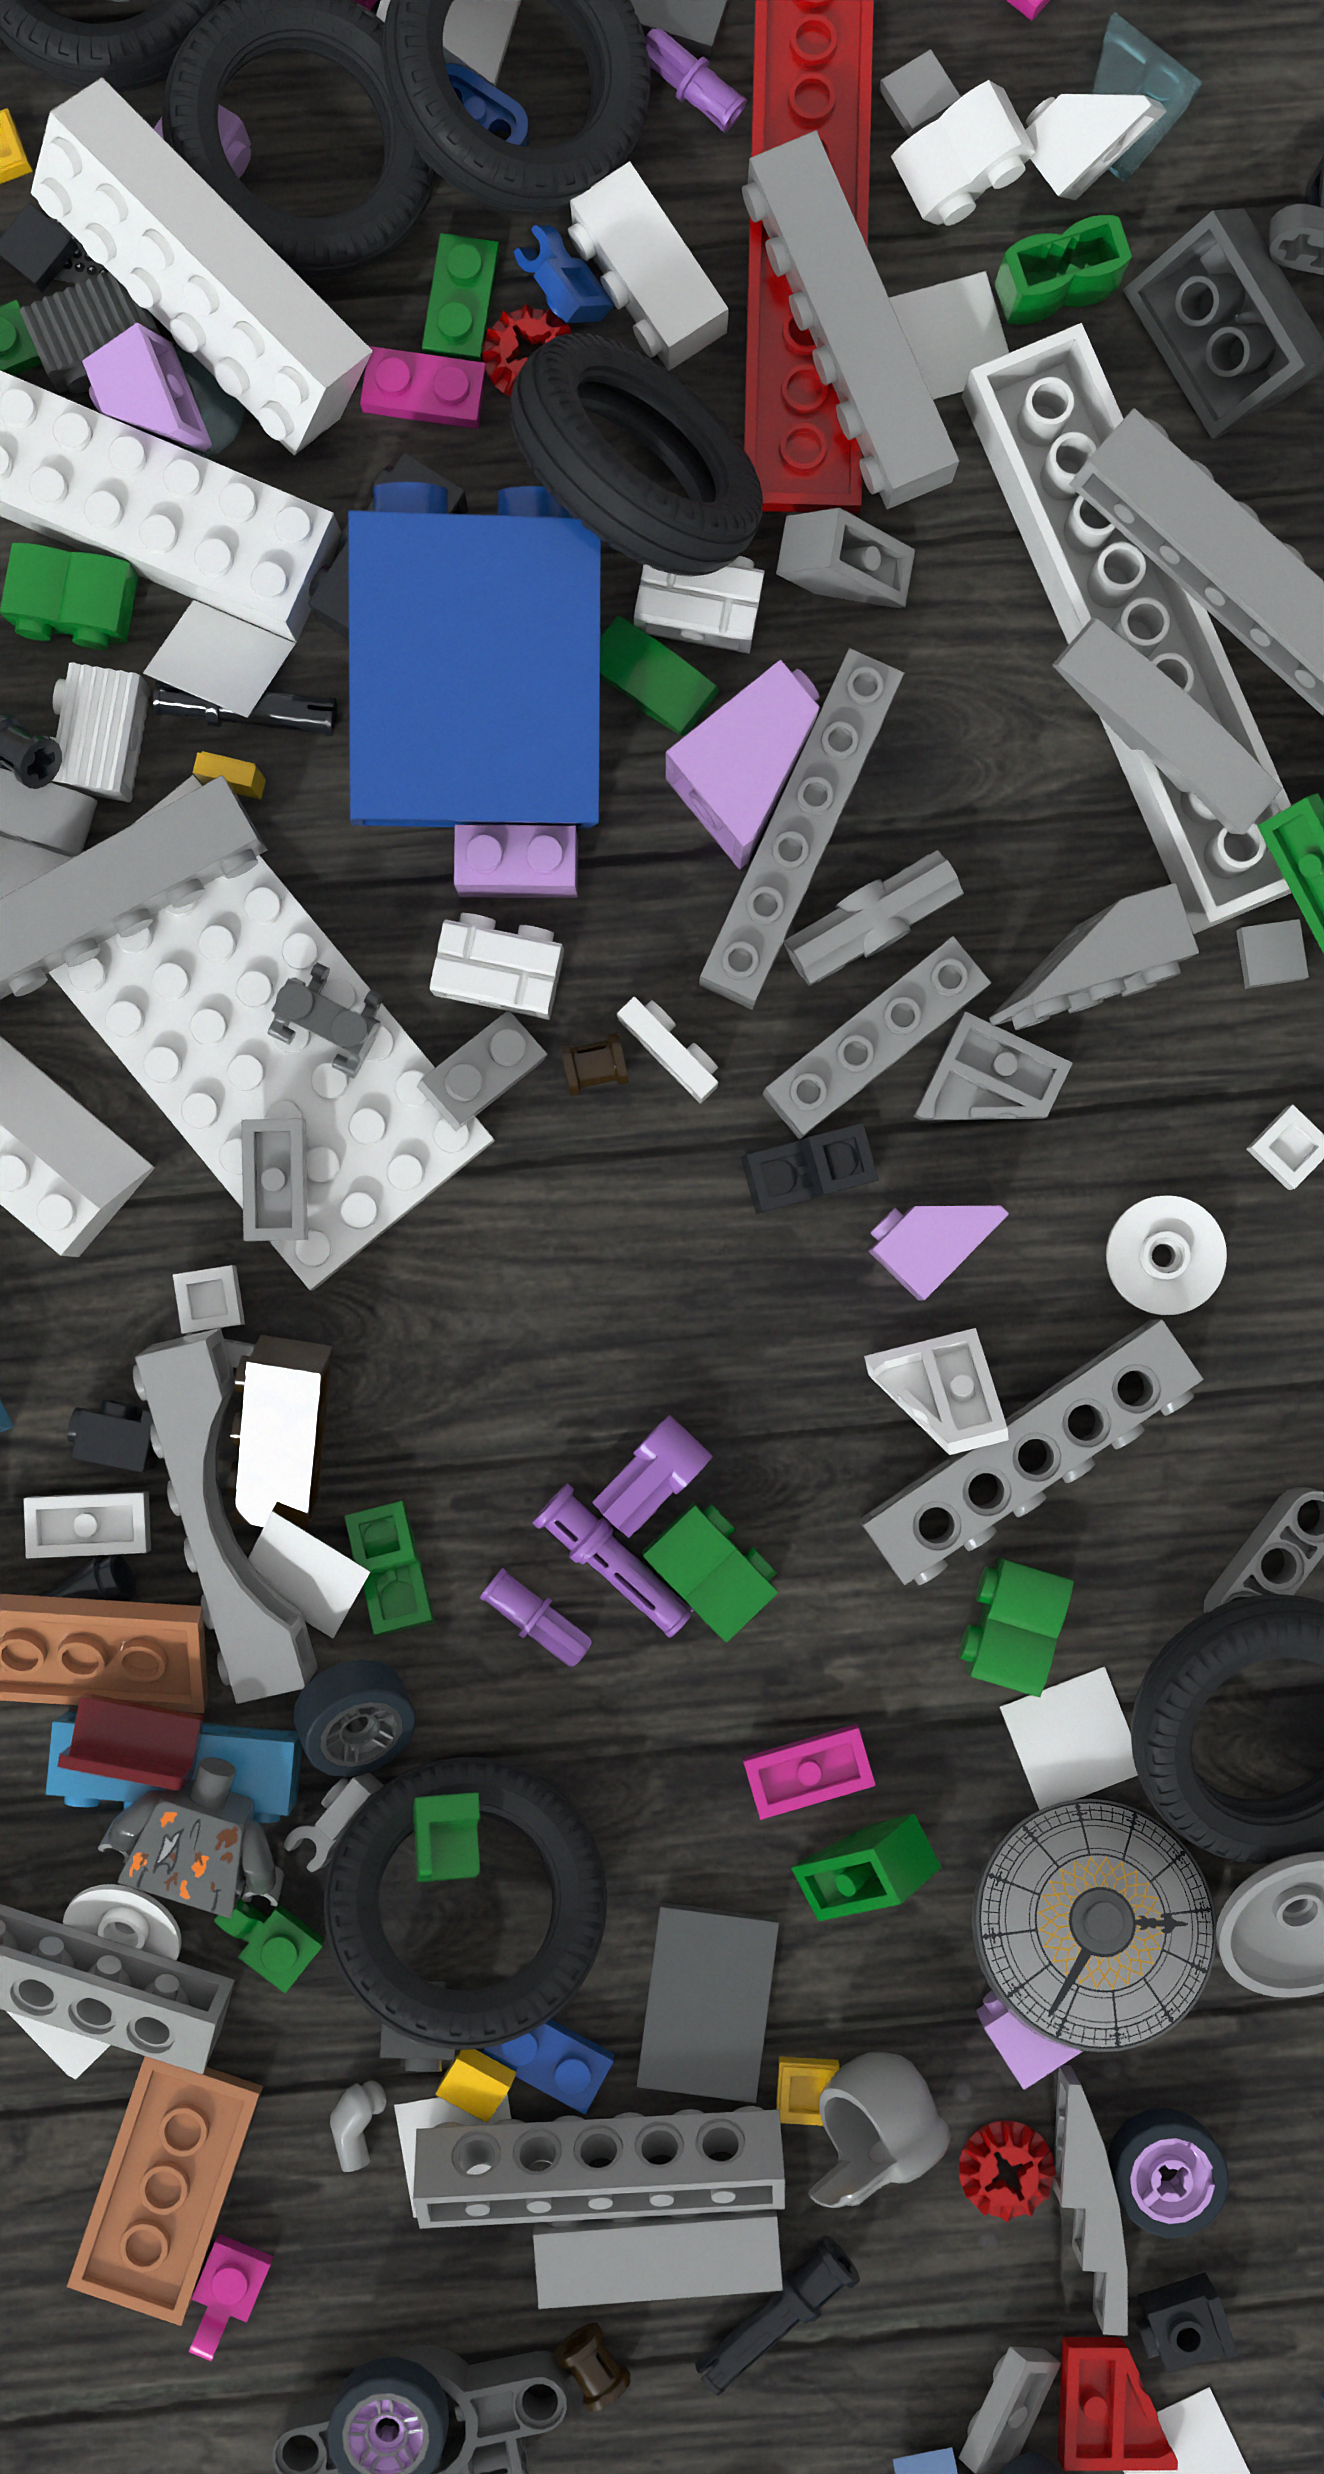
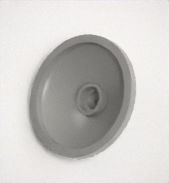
(1275, 1928)

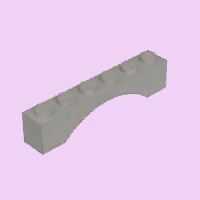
(258, 1631)

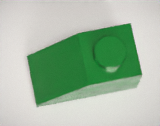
(868, 1869)

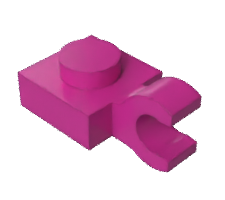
(228, 2289)

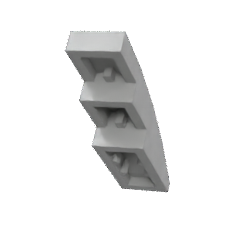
(1168, 725)
(1088, 2187)

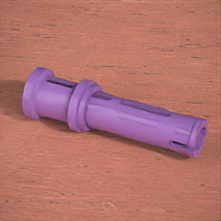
(592, 1543)

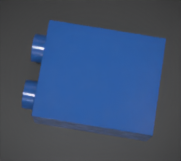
(473, 662)

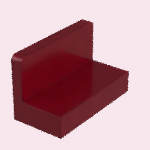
(133, 1742)

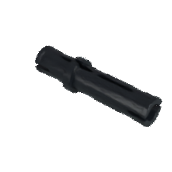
(272, 710)

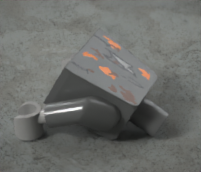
(196, 1844)

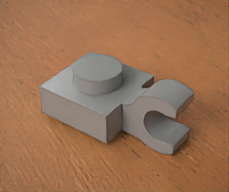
(341, 1805)

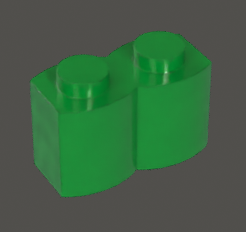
(1062, 269)
(69, 594)
(711, 1570)
(1016, 1626)

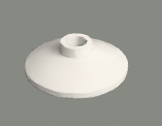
(1195, 1249)
(125, 1917)

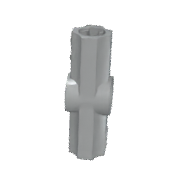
(873, 918)

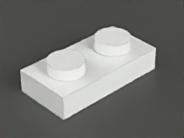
(652, 1029)
(87, 1524)

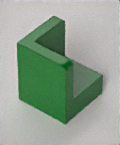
(446, 1837)

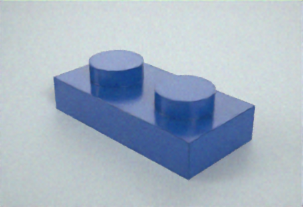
(556, 2063)

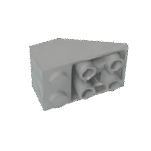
(1108, 954)

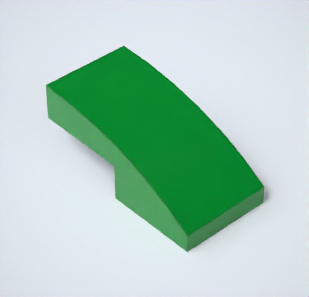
(654, 677)
(396, 1582)

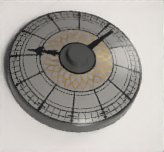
(1094, 1925)

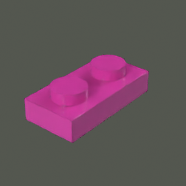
(423, 387)
(808, 1771)

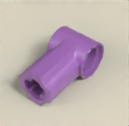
(660, 1466)

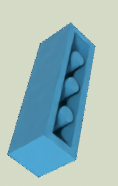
(263, 1758)

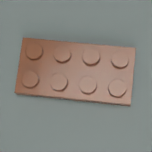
(105, 1648)
(164, 2188)

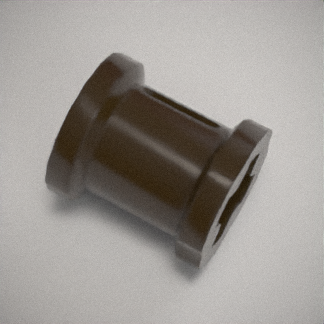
(594, 1064)
(592, 2367)

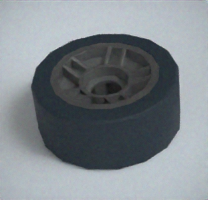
(354, 1718)

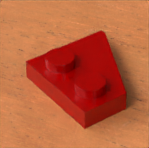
(1106, 2411)

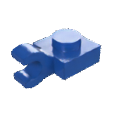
(567, 281)

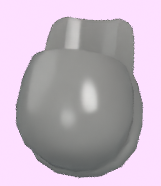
(880, 2126)

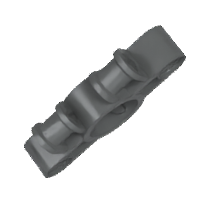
(486, 2396)

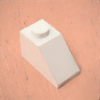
(1085, 134)

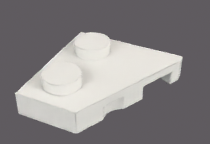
(944, 1389)

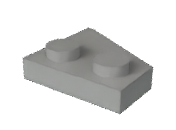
(992, 1076)

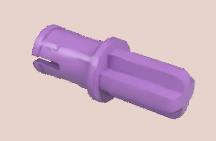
(694, 80)
(536, 1618)

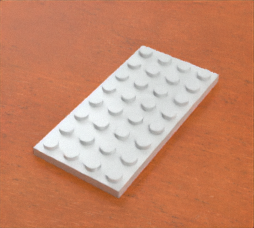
(192, 1022)

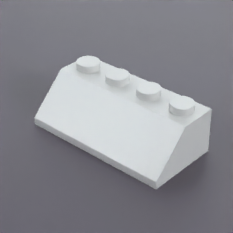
(57, 1160)

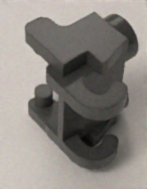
(326, 1019)

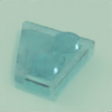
(1139, 67)

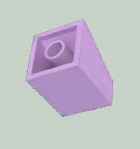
(743, 758)

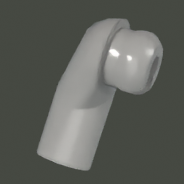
(350, 2119)

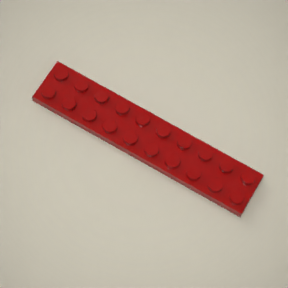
(806, 78)

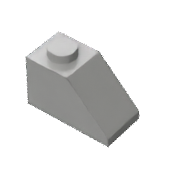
(845, 558)

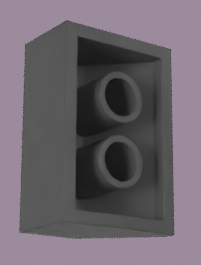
(1227, 321)

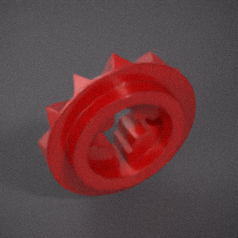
(502, 342)
(1018, 2145)

